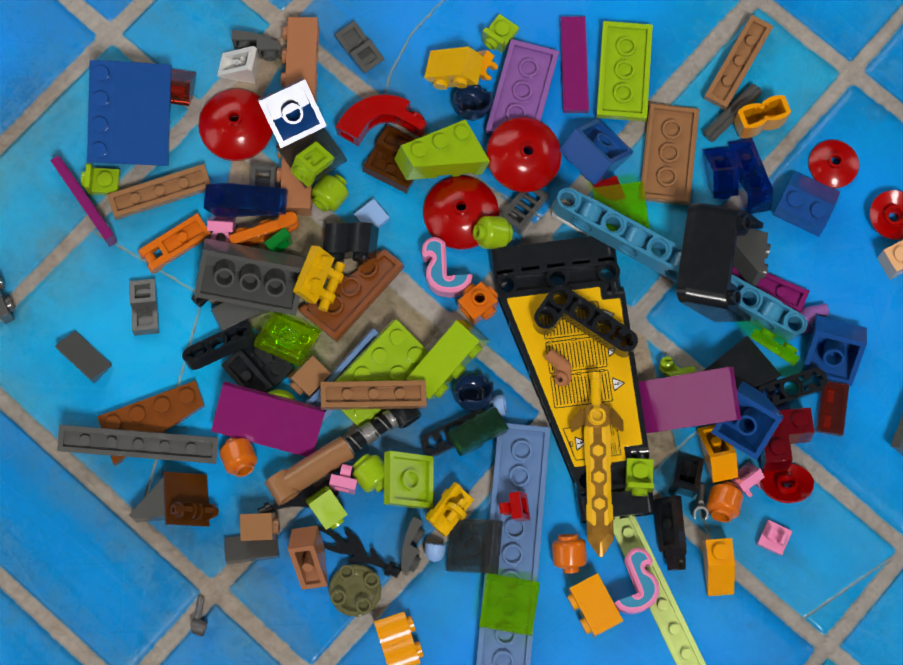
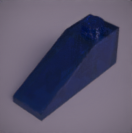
(754, 183)
(244, 200)

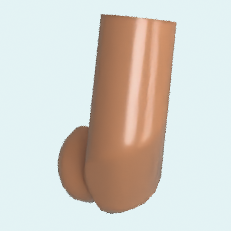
(562, 368)

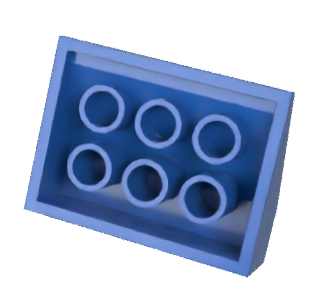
(129, 113)

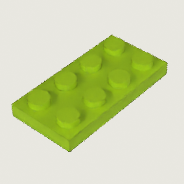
(624, 71)
(387, 358)

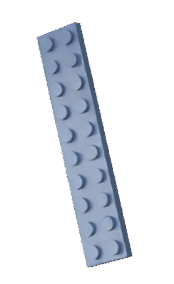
(519, 467)

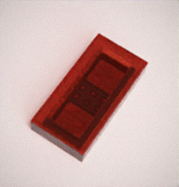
(832, 409)

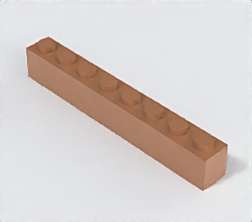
(300, 62)

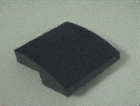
(257, 368)

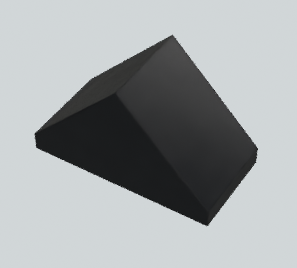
(686, 475)

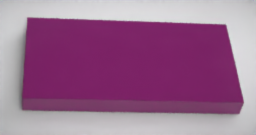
(690, 400)
(267, 419)

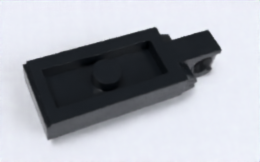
(671, 531)

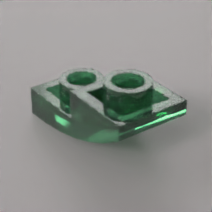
(477, 431)

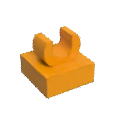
(487, 62)

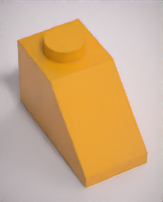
(718, 455)
(719, 566)

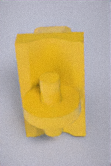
(449, 509)

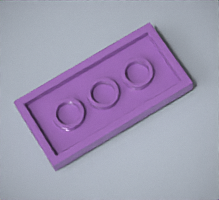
(523, 83)

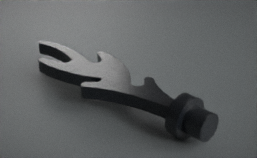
(298, 501)
(356, 548)

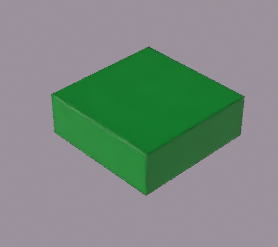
(279, 241)

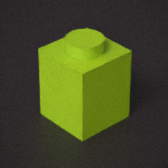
(327, 508)

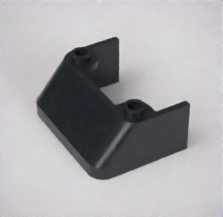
(709, 258)

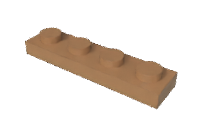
(738, 62)
(159, 192)
(373, 395)

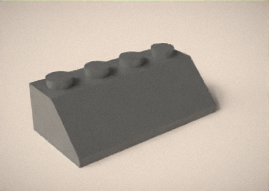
(248, 276)

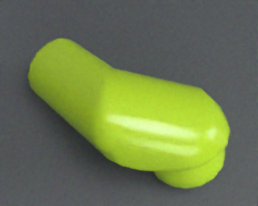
(670, 369)

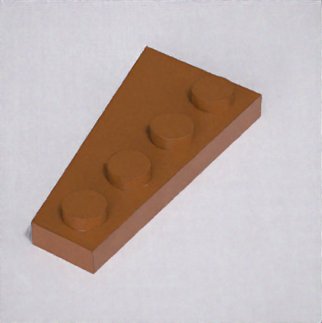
(354, 295)
(155, 413)

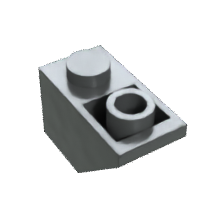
(751, 255)

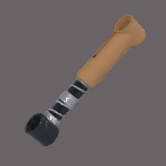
(291, 481)

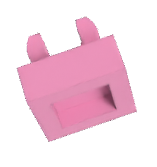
(221, 225)
(747, 477)
(344, 482)
(774, 538)

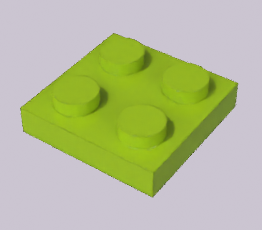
(408, 480)

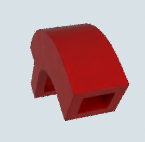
(378, 110)

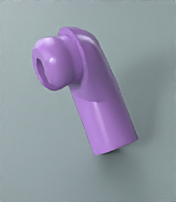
(811, 312)

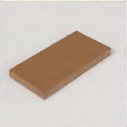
(669, 154)

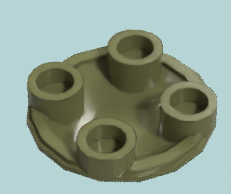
(355, 590)

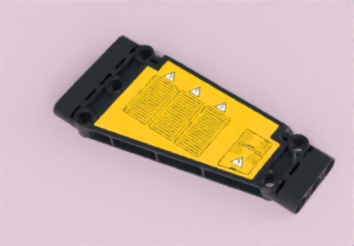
(580, 266)

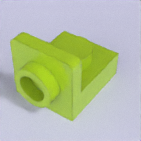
(499, 34)
(311, 163)
(100, 180)
(639, 476)

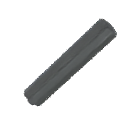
(749, 96)

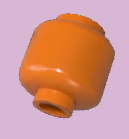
(238, 456)
(724, 502)
(569, 552)

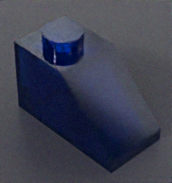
(721, 172)

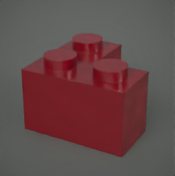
(794, 428)

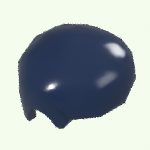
(472, 102)
(473, 392)

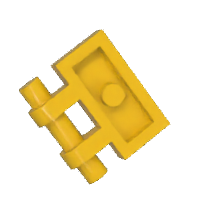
(313, 276)

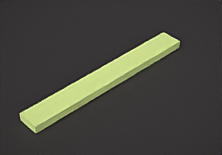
(665, 609)

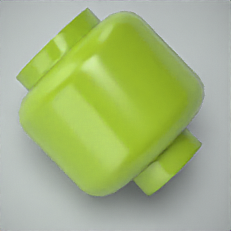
(329, 193)
(492, 232)
(369, 473)

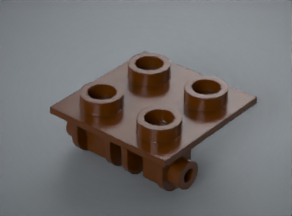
(187, 500)

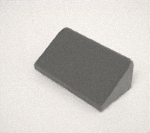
(83, 356)
(247, 551)

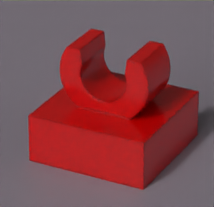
(517, 506)

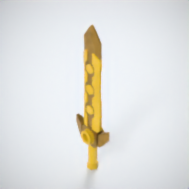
(598, 465)

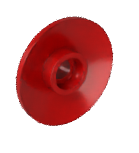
(828, 173)
(885, 204)
(788, 485)

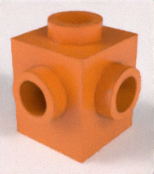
(477, 311)

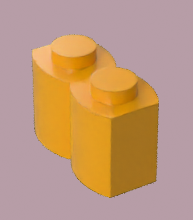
(758, 117)
(397, 640)

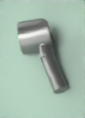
(701, 503)
(197, 625)

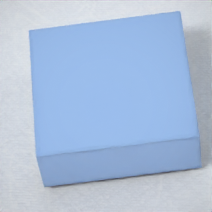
(372, 214)

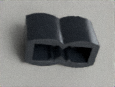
(351, 240)

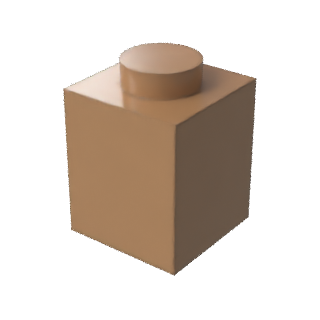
(308, 376)
(259, 526)

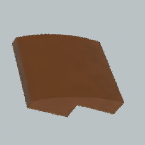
(382, 163)

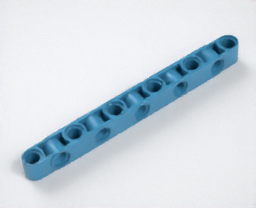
(637, 242)

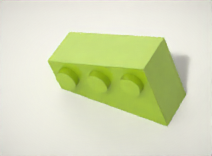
(443, 152)
(449, 357)

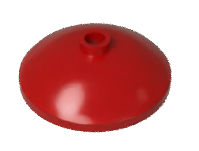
(234, 139)
(510, 163)
(449, 223)

